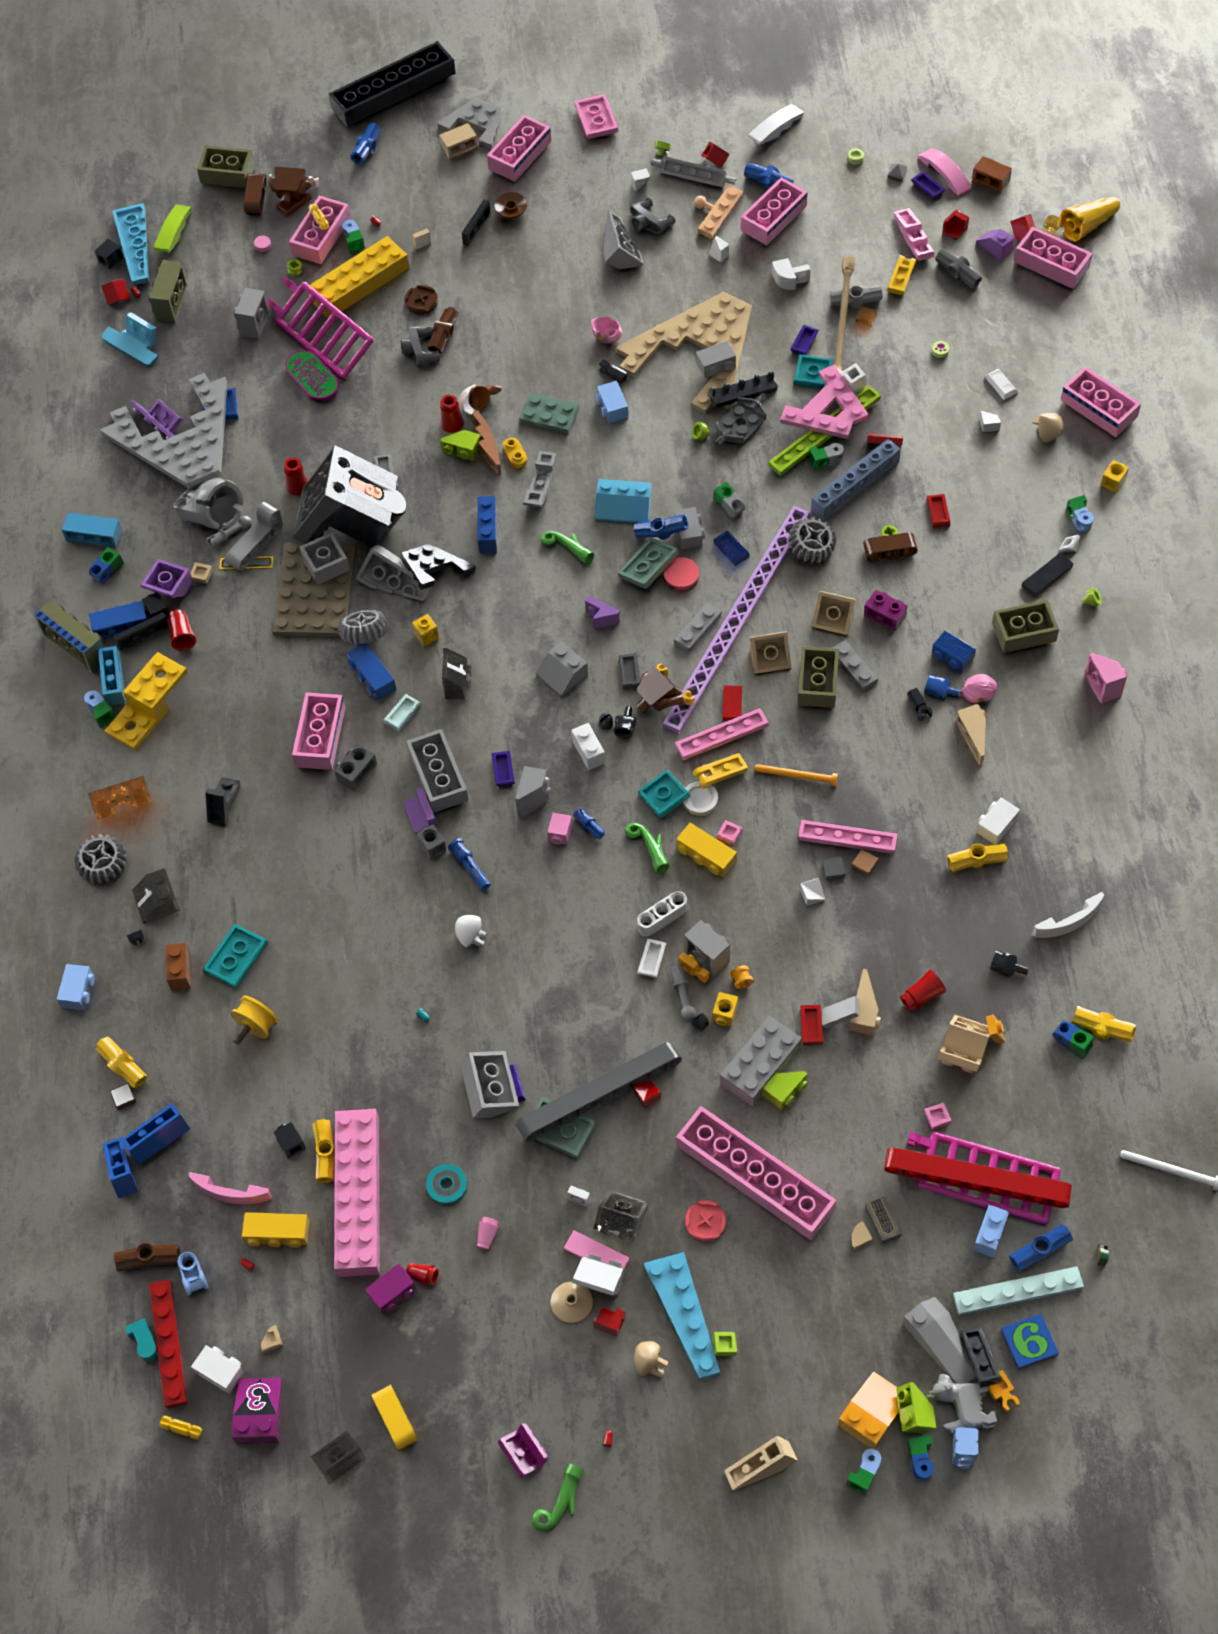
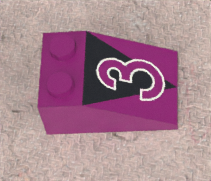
(257, 1411)

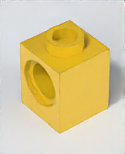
(1114, 476)
(425, 630)
(725, 1001)

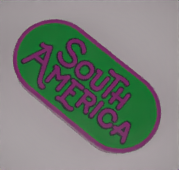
(312, 376)

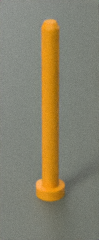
(797, 774)

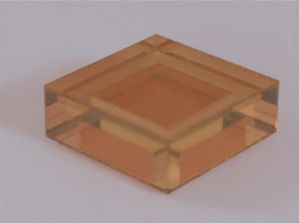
(866, 316)

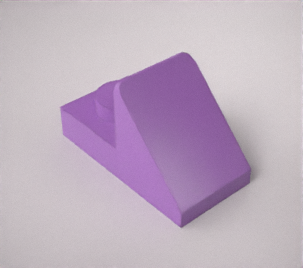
(603, 614)

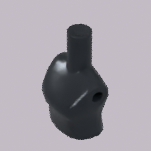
(625, 724)
(1006, 964)

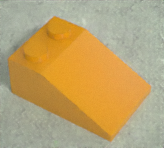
(871, 1411)

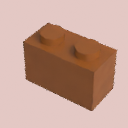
(992, 174)
(178, 966)

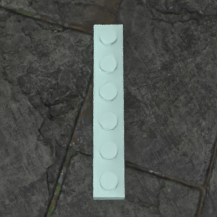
(1018, 1291)

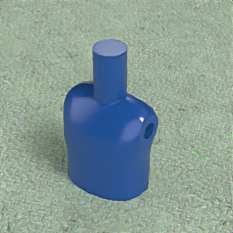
(940, 687)

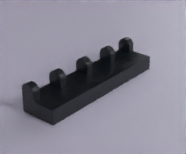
(746, 389)

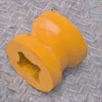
(741, 977)

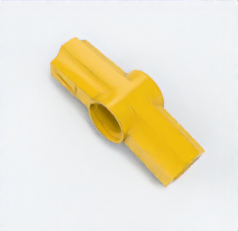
(988, 854)
(1104, 1025)
(121, 1062)
(325, 1162)

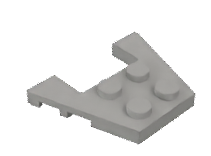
(478, 115)

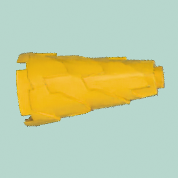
(1084, 218)

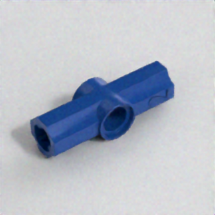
(1030, 1254)

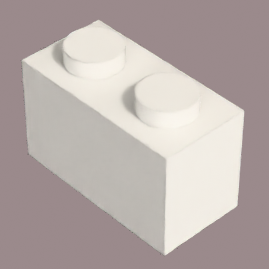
(588, 746)
(997, 821)
(218, 1369)

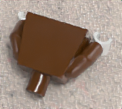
(290, 183)

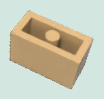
(458, 140)

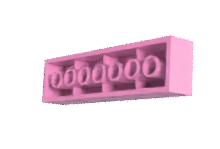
(756, 1173)
(356, 1193)

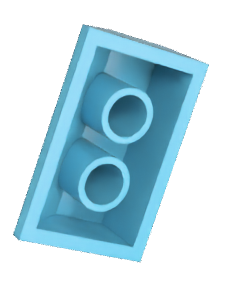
(623, 501)

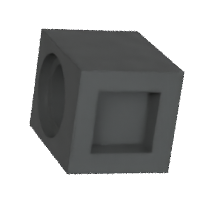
(432, 848)

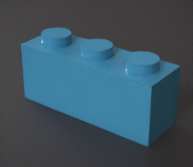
(92, 529)
(111, 675)

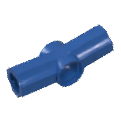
(366, 144)
(766, 176)
(661, 527)

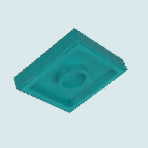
(808, 371)
(664, 794)

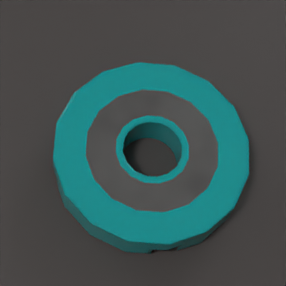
(438, 1176)

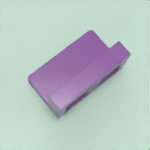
(420, 811)

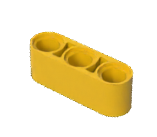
(394, 1417)

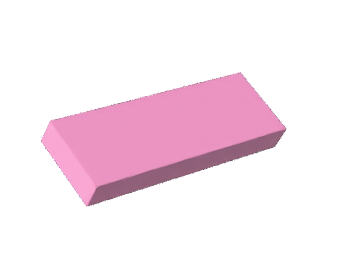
(581, 1246)

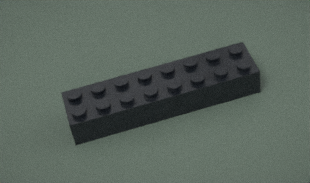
(392, 83)

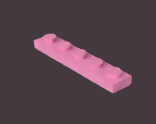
(721, 734)
(847, 836)

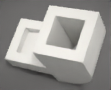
(788, 277)
(855, 378)

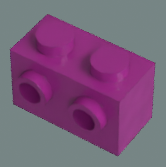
(885, 610)
(391, 1289)

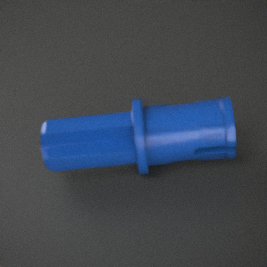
(589, 823)

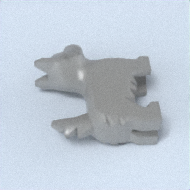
(967, 1403)

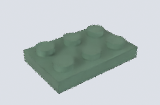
(549, 413)
(648, 563)
(569, 1137)

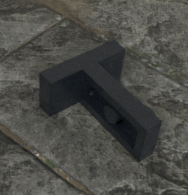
(220, 799)

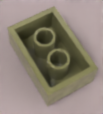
(225, 166)
(168, 291)
(1025, 626)
(818, 677)

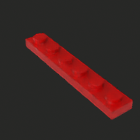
(168, 1344)

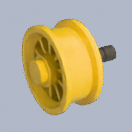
(253, 1018)

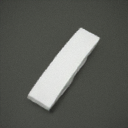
(772, 126)

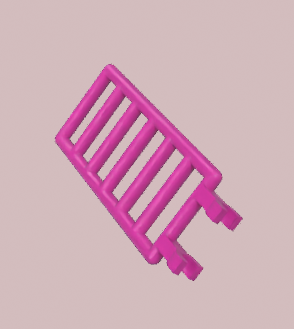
(300, 337)
(930, 1144)

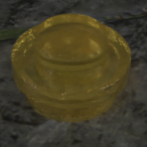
(1051, 223)

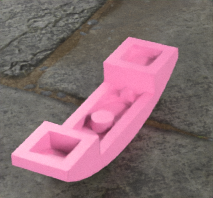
(948, 169)
(253, 1195)

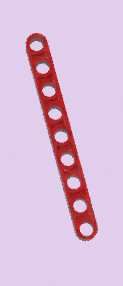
(978, 1177)

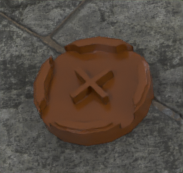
(421, 299)

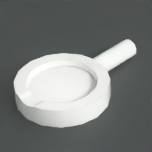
(702, 800)

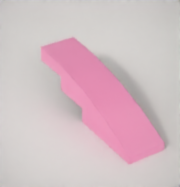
(913, 234)

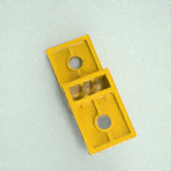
(146, 701)

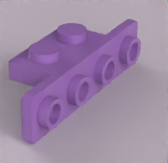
(161, 416)

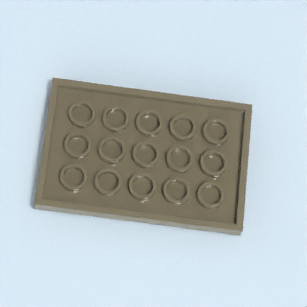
(307, 607)

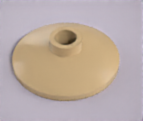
(575, 1311)

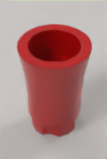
(451, 417)
(294, 476)
(181, 633)
(923, 991)

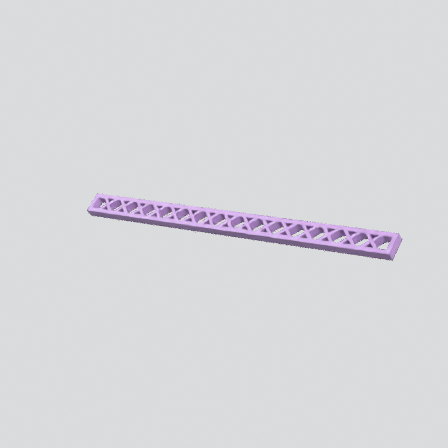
(733, 615)

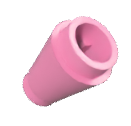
(486, 1232)

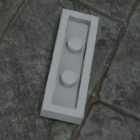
(697, 627)
(855, 666)

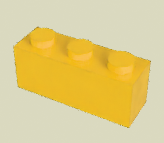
(706, 850)
(275, 1229)

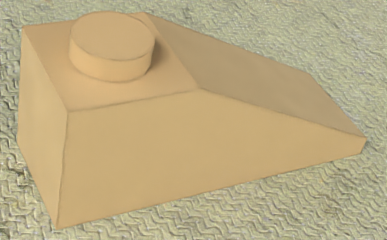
(972, 725)
(868, 1008)
(761, 1463)

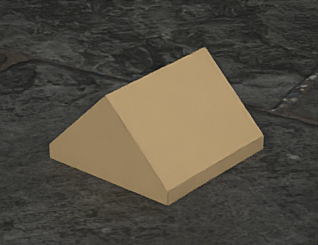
(834, 613)
(770, 652)

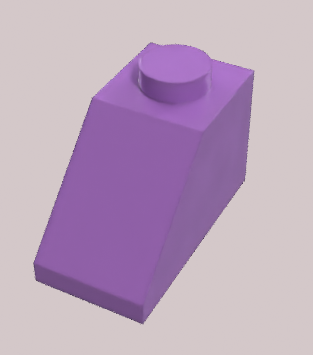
(997, 243)

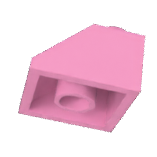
(1105, 677)

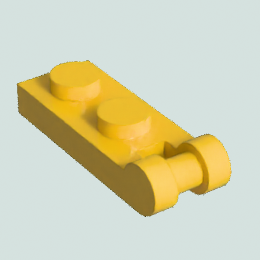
(901, 275)
(720, 770)

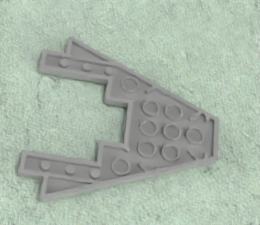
(189, 456)

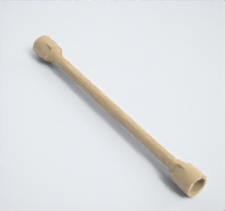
(847, 268)

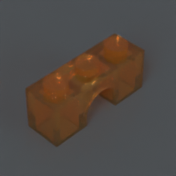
(131, 791)

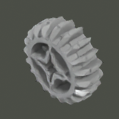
(811, 546)
(362, 627)
(97, 854)

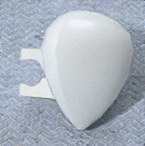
(468, 929)

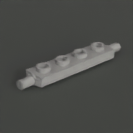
(693, 171)

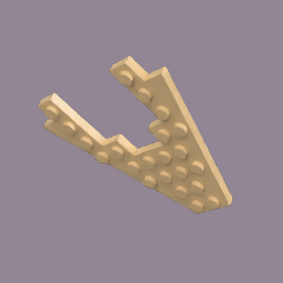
(705, 325)

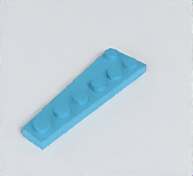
(133, 237)
(679, 1298)

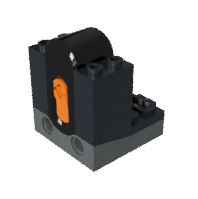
(349, 498)

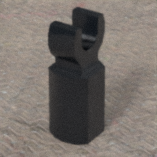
(613, 371)
(919, 703)

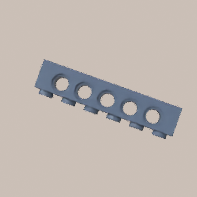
(855, 479)

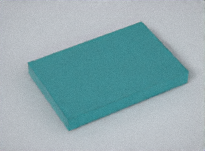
(235, 956)

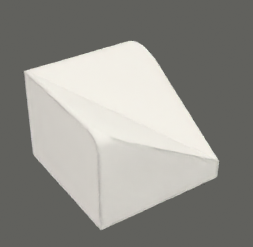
(639, 178)
(719, 249)
(989, 422)
(812, 891)

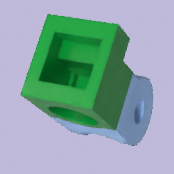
(353, 236)
(1079, 514)
(102, 711)
(869, 1466)

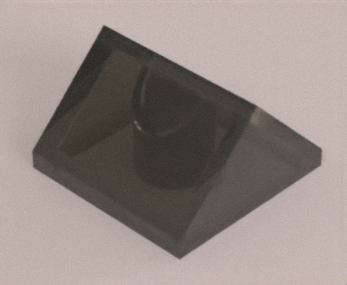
(338, 1457)

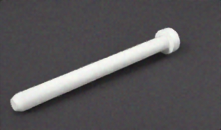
(1170, 1169)

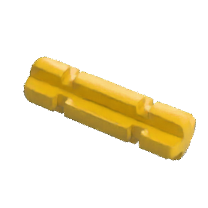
(318, 216)
(180, 1427)

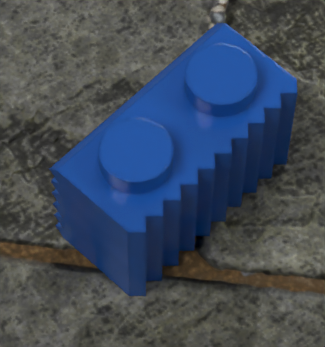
(953, 651)

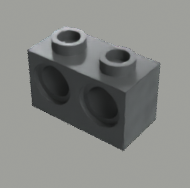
(358, 769)

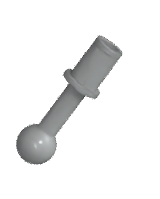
(222, 535)
(688, 1012)

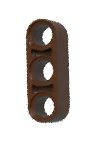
(255, 193)
(890, 547)

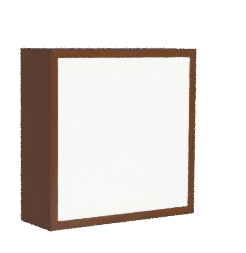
(122, 1096)

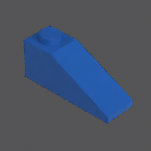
(119, 1168)

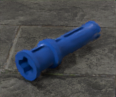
(465, 859)

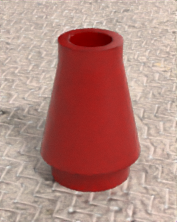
(424, 1273)

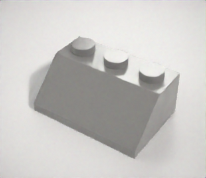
(488, 1083)

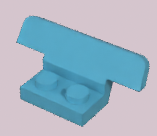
(134, 340)

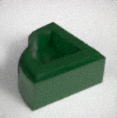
(1103, 1254)

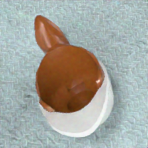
(477, 397)

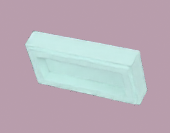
(402, 712)

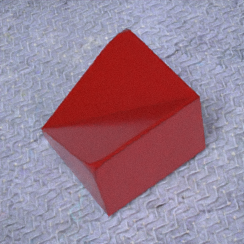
(646, 1092)

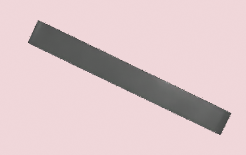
(598, 1092)

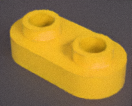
(512, 450)

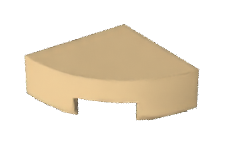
(860, 1236)
(271, 1340)

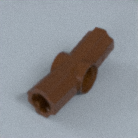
(443, 329)
(134, 1257)

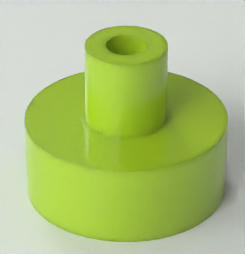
(661, 146)
(700, 431)
(1092, 597)

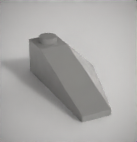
(618, 245)
(388, 573)
(939, 1337)

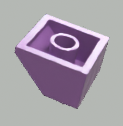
(168, 579)

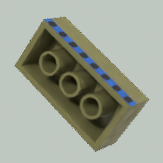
(70, 635)

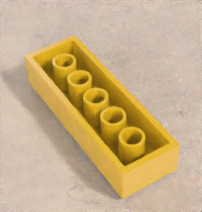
(361, 274)

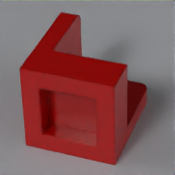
(715, 154)
(955, 224)
(1022, 226)
(115, 291)
(610, 1321)

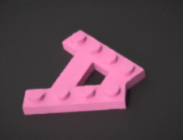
(812, 415)

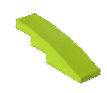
(172, 227)

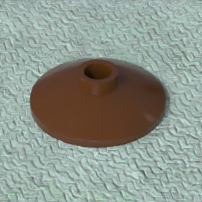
(511, 205)

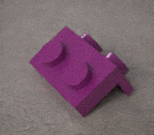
(523, 1451)

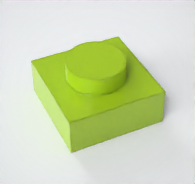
(724, 1343)

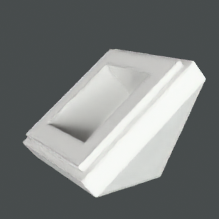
(1070, 544)

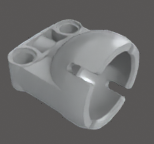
(211, 504)

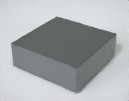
(833, 868)

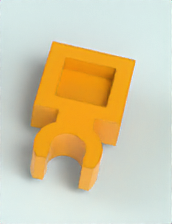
(691, 965)
(995, 1029)
(1002, 1392)

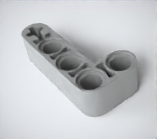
(256, 538)

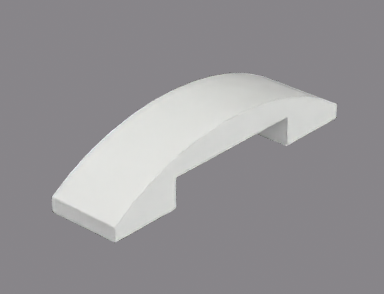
(1051, 929)

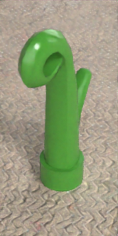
(584, 554)
(660, 862)
(566, 1497)

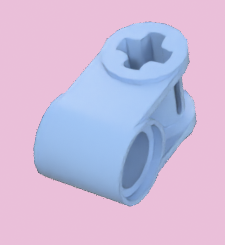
(193, 1276)

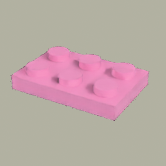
(596, 116)

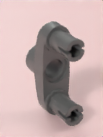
(644, 219)
(413, 347)

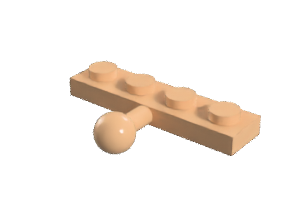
(718, 212)

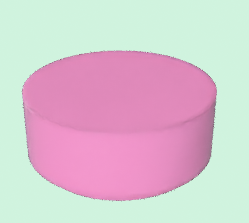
(262, 243)

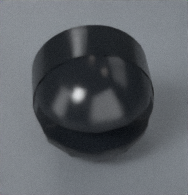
(608, 721)
(134, 936)
(700, 1022)

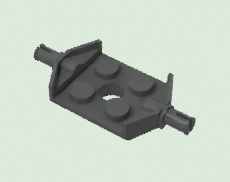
(746, 411)

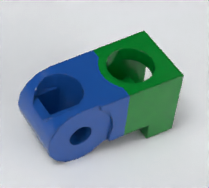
(105, 565)
(1074, 1038)
(920, 1462)

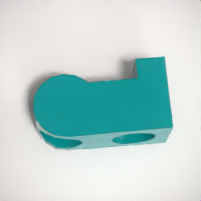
(146, 1344)

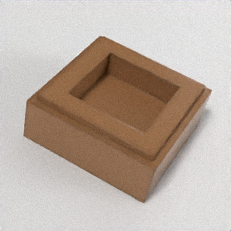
(864, 862)

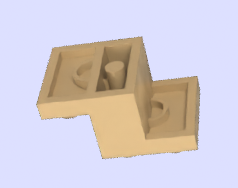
(964, 1044)

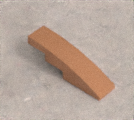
(487, 444)

